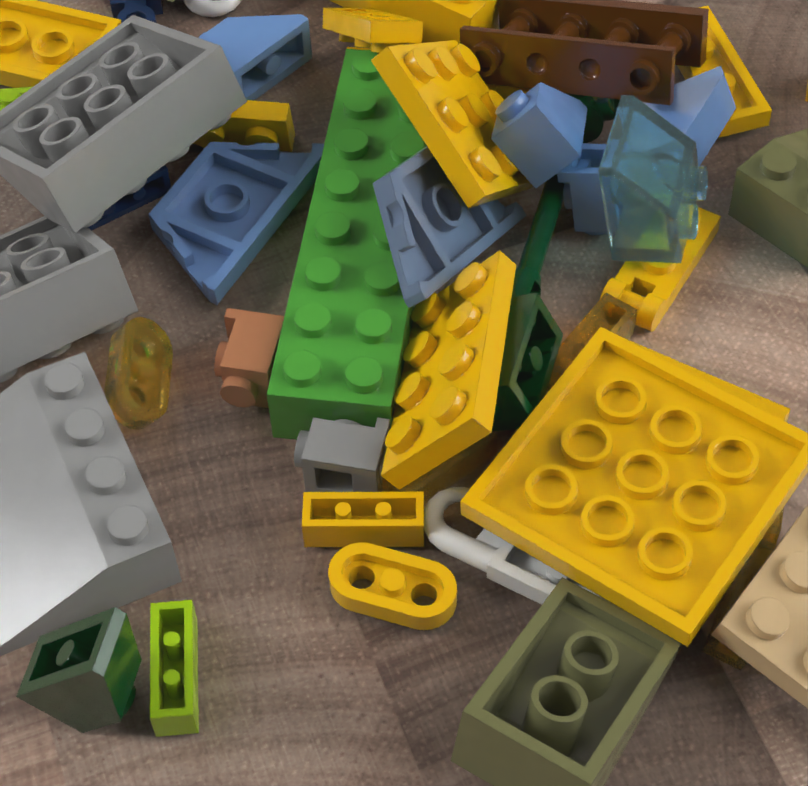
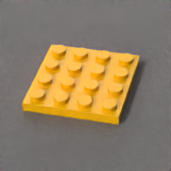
(641, 483)

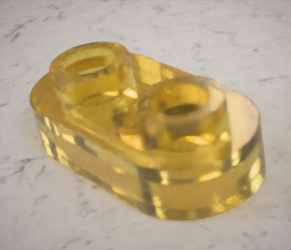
(139, 373)

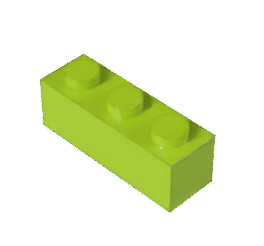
(174, 668)

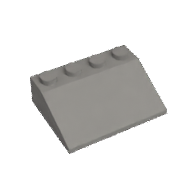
(113, 119)
(56, 291)
(71, 507)

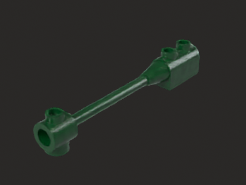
(531, 330)

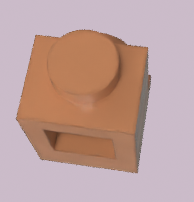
(247, 356)

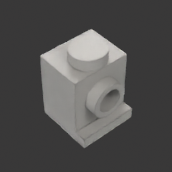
(342, 455)

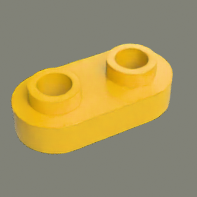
(396, 583)

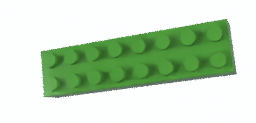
(345, 302)

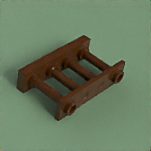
(590, 46)

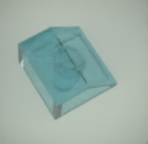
(649, 186)

